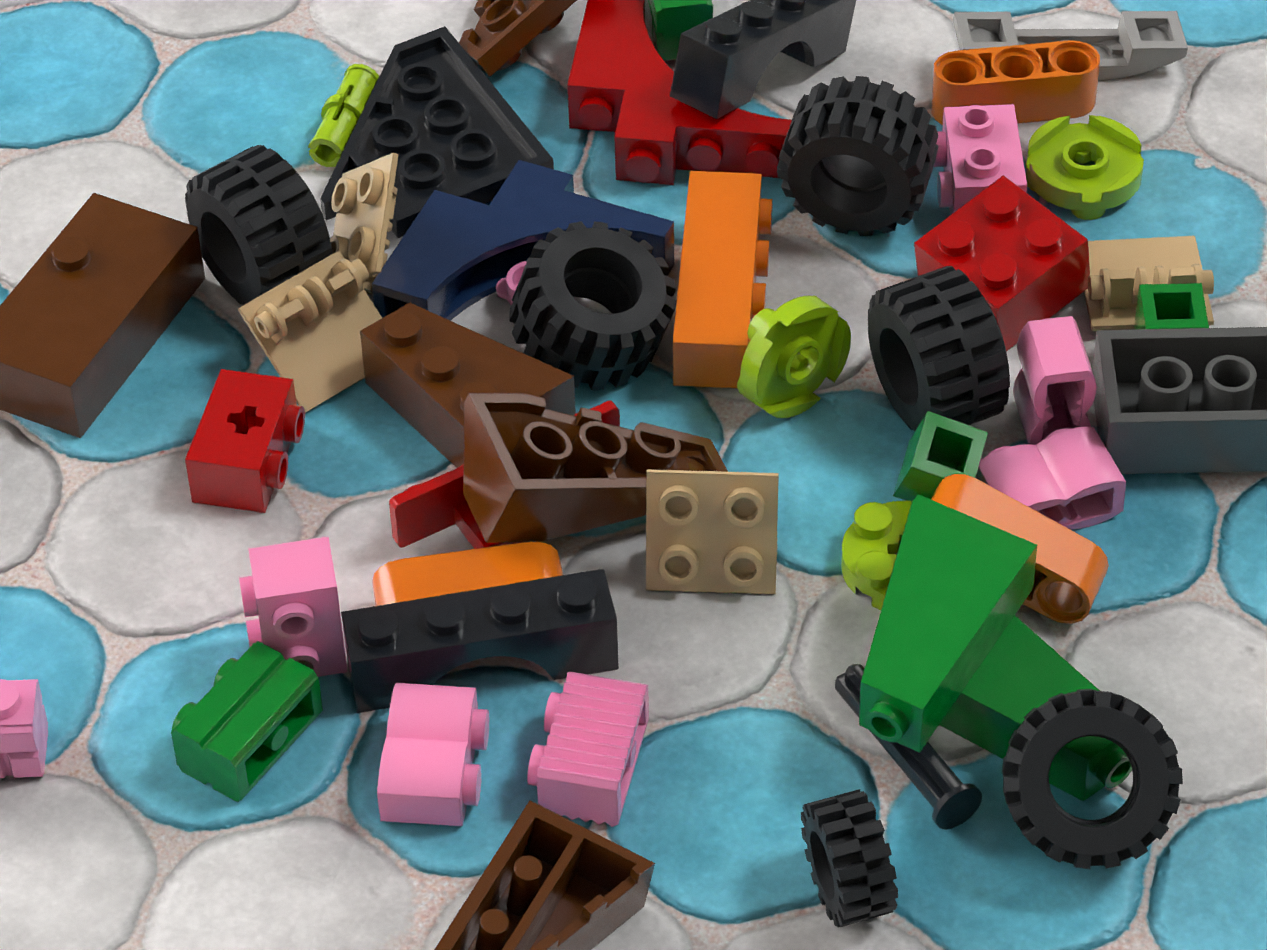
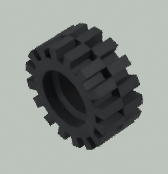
(849, 858)

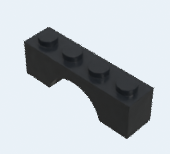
(728, 54)
(550, 621)

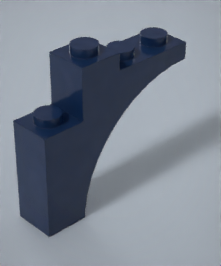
(465, 247)

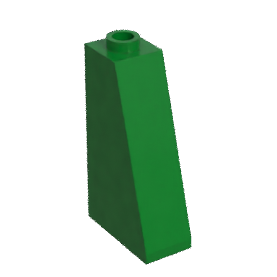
(940, 617)
(1012, 681)

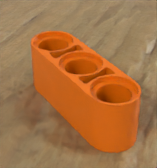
(1037, 78)
(1067, 564)
(464, 571)

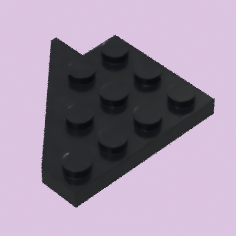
(444, 125)

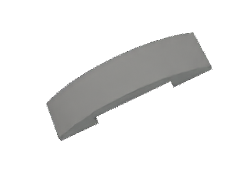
(1138, 46)

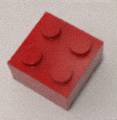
(1014, 254)

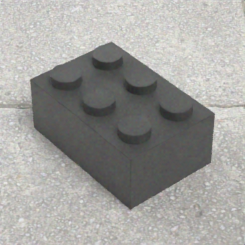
(1183, 399)

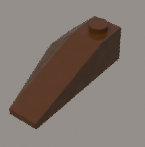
(558, 473)

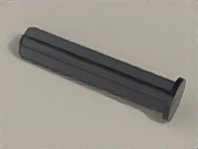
(930, 774)

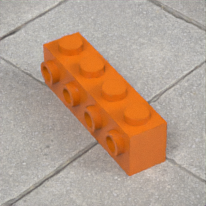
(719, 276)

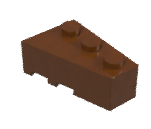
(432, 364)
(550, 889)

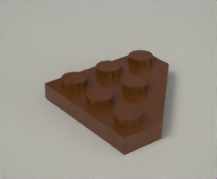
(507, 28)

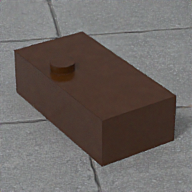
(93, 311)

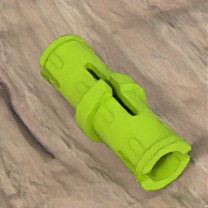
(341, 114)

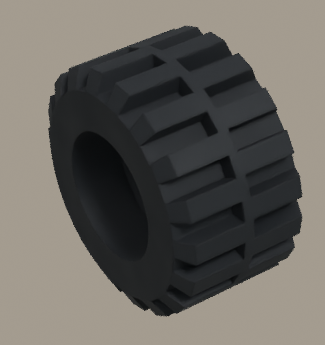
(858, 156)
(256, 222)
(601, 268)
(938, 349)
(1099, 840)

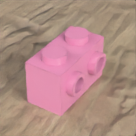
(976, 150)
(296, 604)

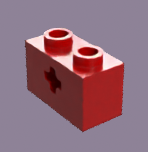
(244, 441)

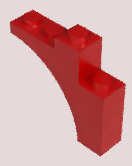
(625, 89)

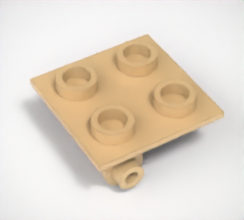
(363, 207)
(1123, 264)
(315, 326)
(711, 531)

